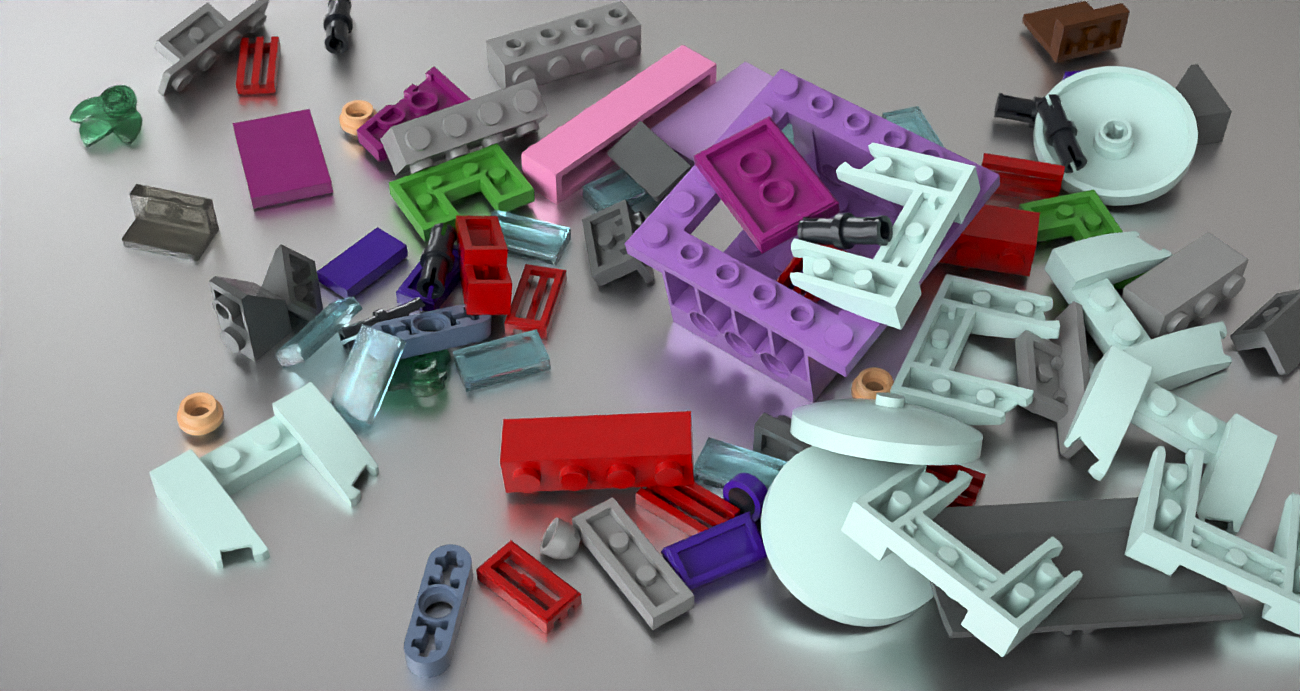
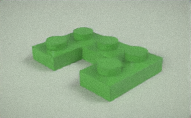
(428, 193)
(1076, 215)

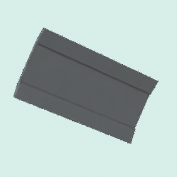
(1094, 541)

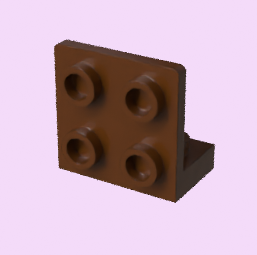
(1078, 29)

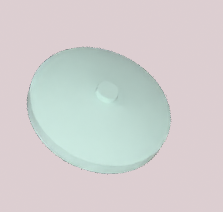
(1130, 129)
(886, 431)
(821, 562)

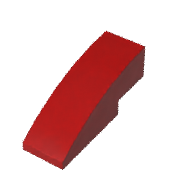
(483, 265)

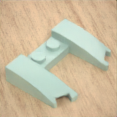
(1086, 275)
(888, 286)
(956, 312)
(1233, 450)
(200, 488)
(1169, 536)
(1000, 606)

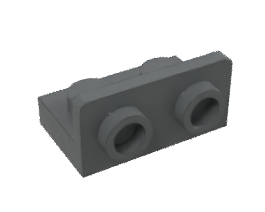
(605, 243)

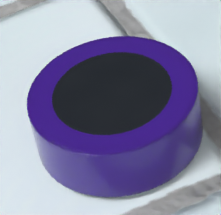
(746, 493)

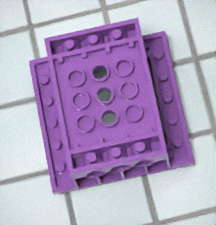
(734, 293)

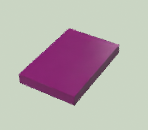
(282, 158)
(765, 183)

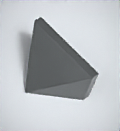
(295, 281)

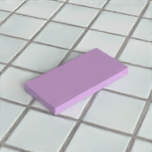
(711, 112)

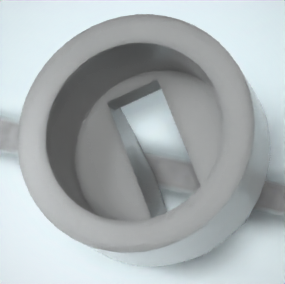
(560, 540)

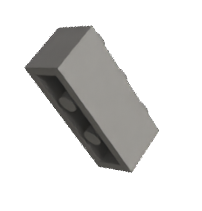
(1186, 286)

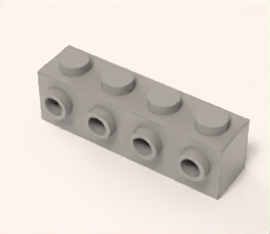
(565, 46)
(464, 127)

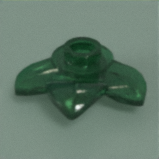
(107, 114)
(422, 374)

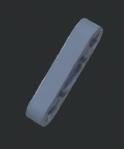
(451, 326)
(444, 628)

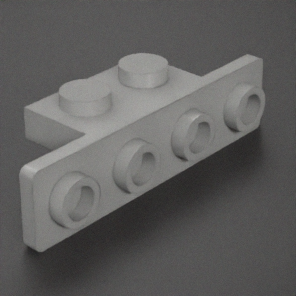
(200, 40)
(1056, 372)

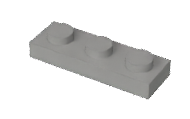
(633, 563)

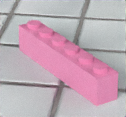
(579, 148)

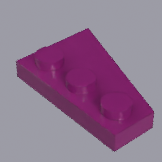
(428, 97)

